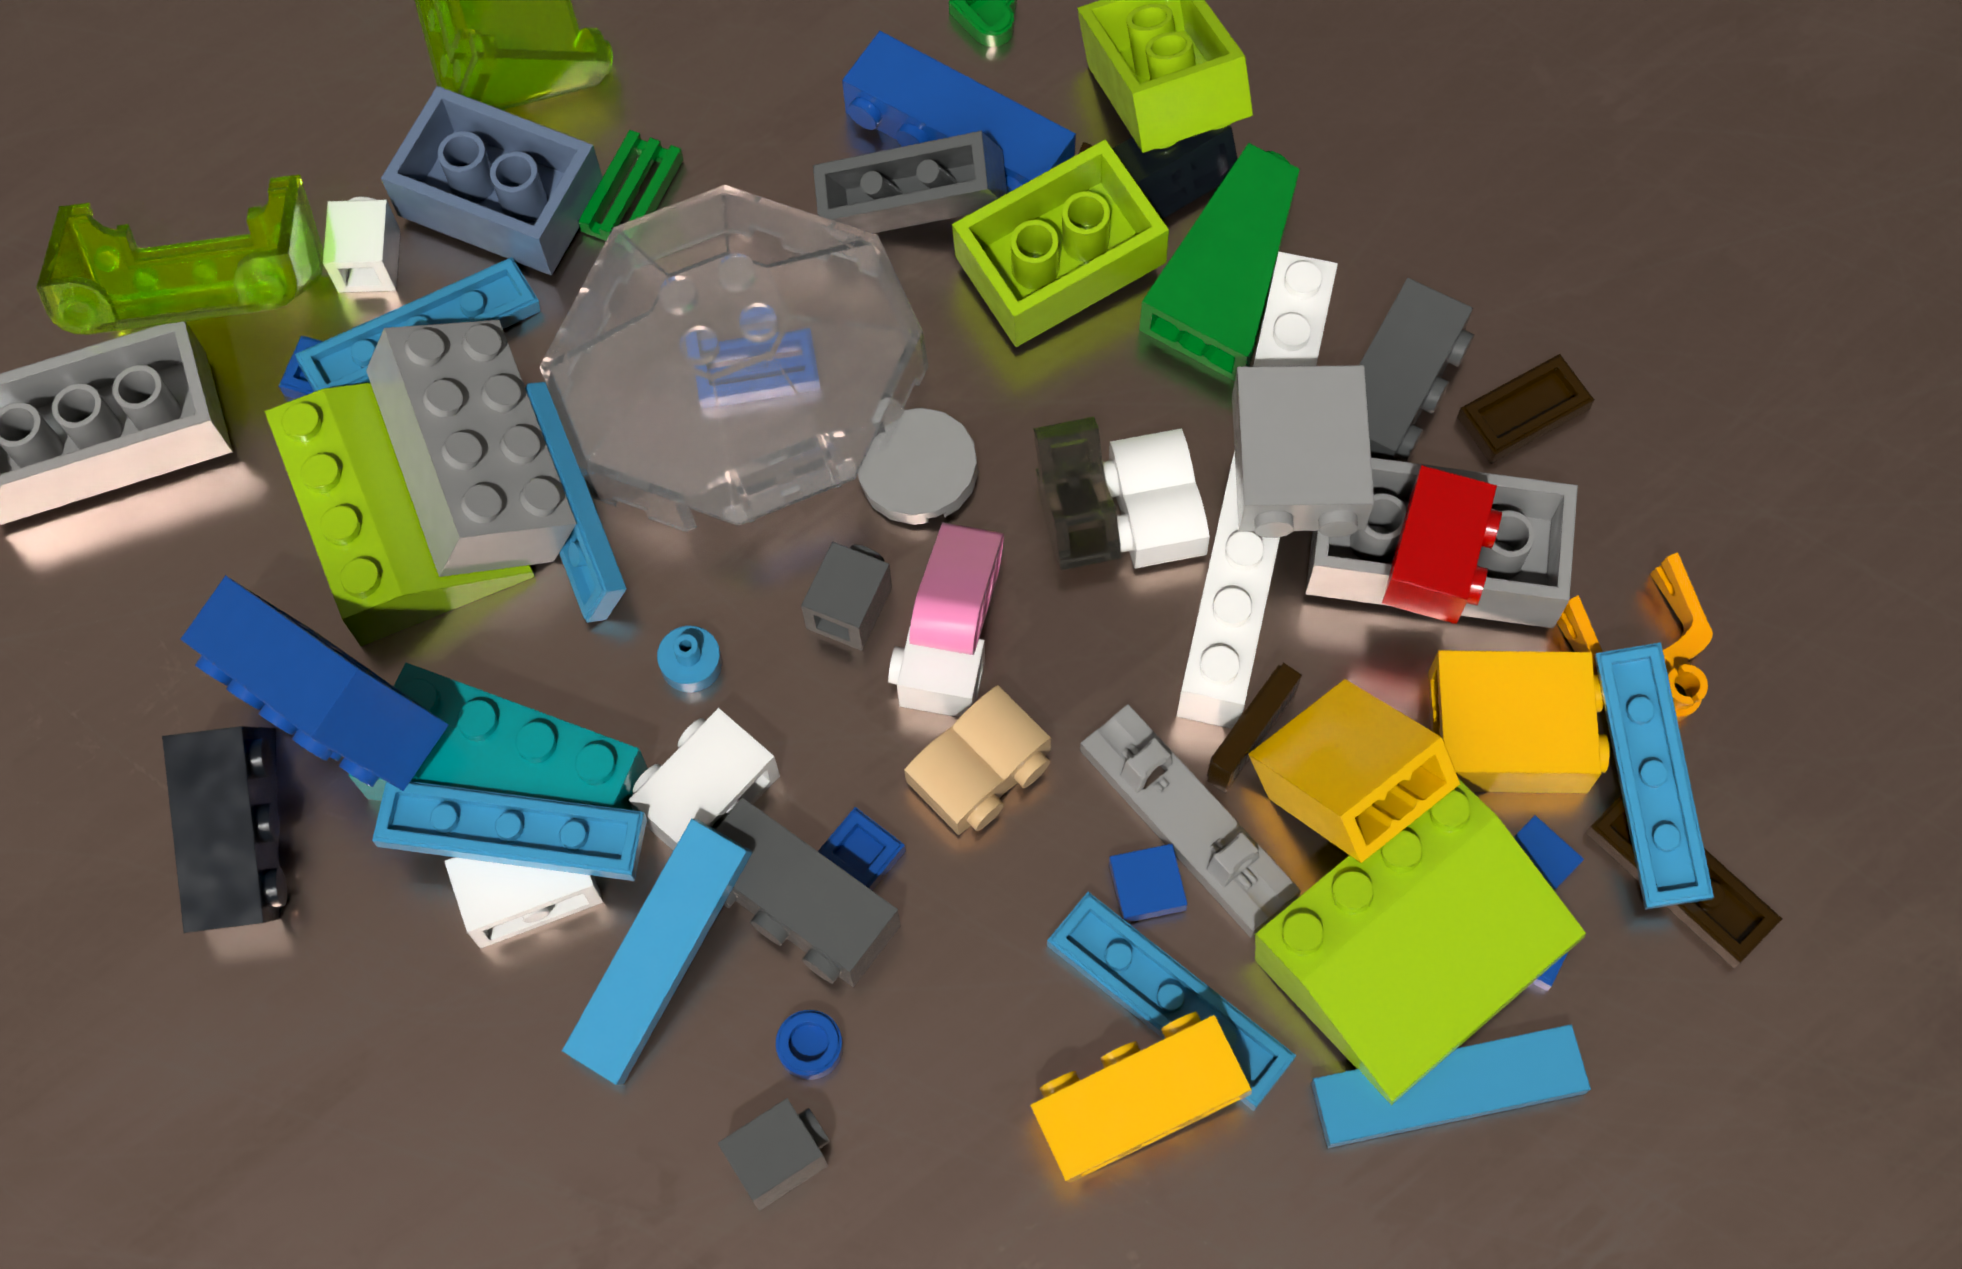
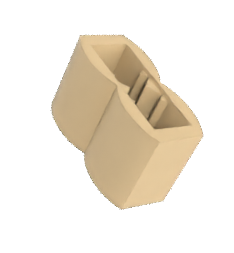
(979, 761)

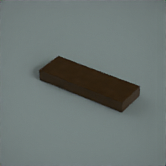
(1728, 923)

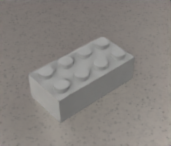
(106, 419)
(469, 447)
(1526, 566)

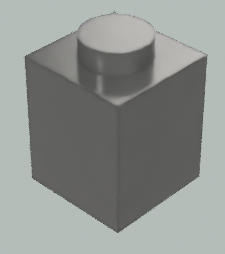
(847, 594)
(776, 1152)

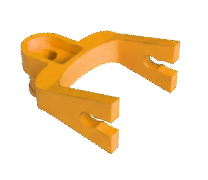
(1697, 634)

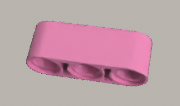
(956, 589)

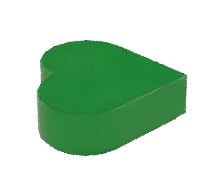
(985, 20)

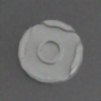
(923, 471)

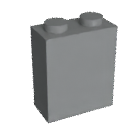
(1302, 450)

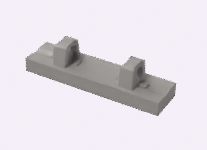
(1191, 819)

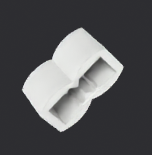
(1157, 498)

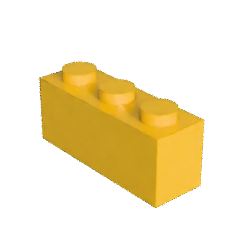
(1139, 1096)

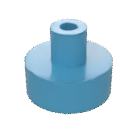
(689, 659)

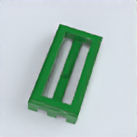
(631, 147)

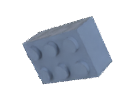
(493, 179)

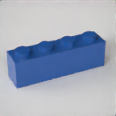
(927, 101)

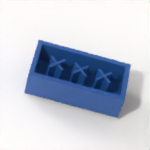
(311, 687)

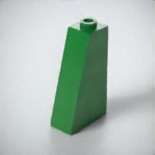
(1223, 270)

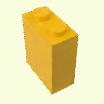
(1519, 719)
(1354, 769)

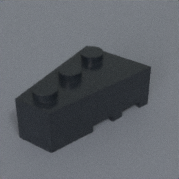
(225, 826)

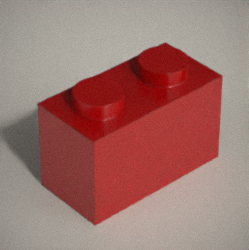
(1441, 545)

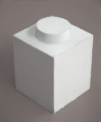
(361, 245)
(936, 678)

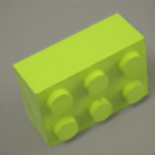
(1165, 67)
(1060, 242)

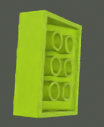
(365, 516)
(1418, 941)

